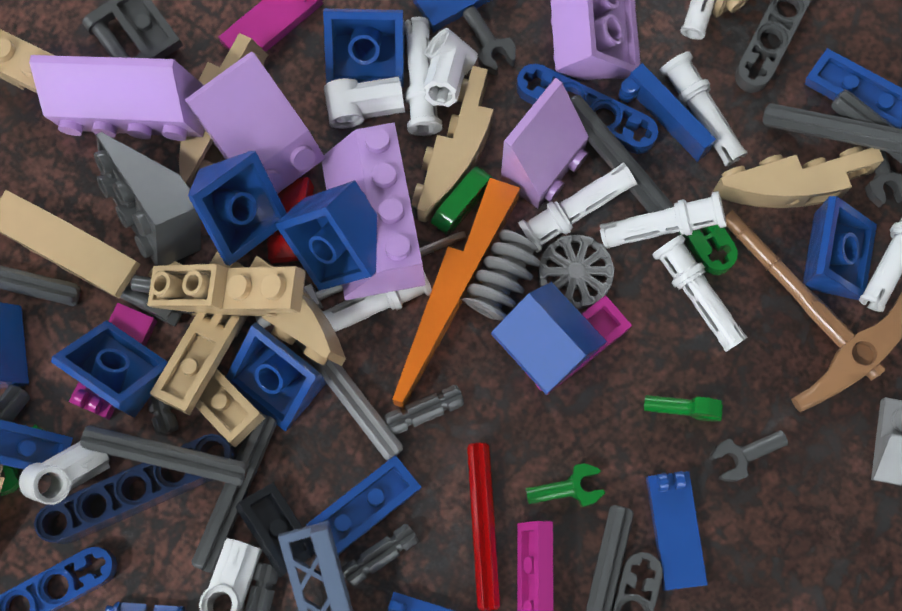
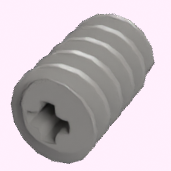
(501, 275)

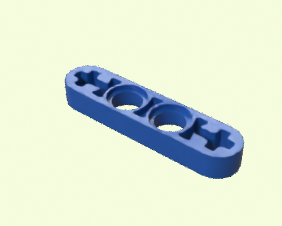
(596, 101)
(36, 587)

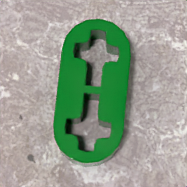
(461, 201)
(720, 241)

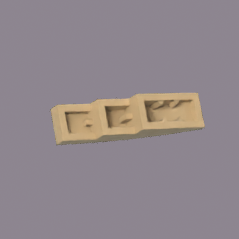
(65, 245)

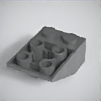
(149, 201)

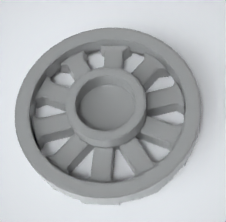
(577, 271)

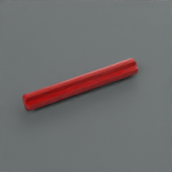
(483, 526)

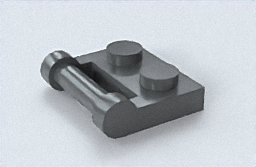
(142, 24)

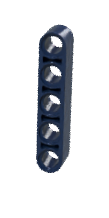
(117, 495)

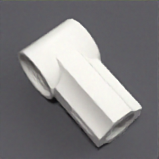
(449, 64)
(353, 102)
(66, 471)
(232, 575)

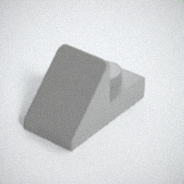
(888, 444)

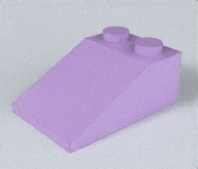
(250, 113)
(544, 146)

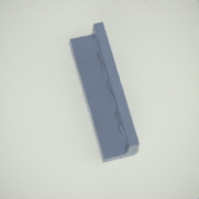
(329, 565)

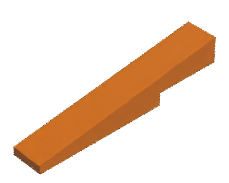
(452, 281)

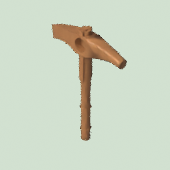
(857, 354)

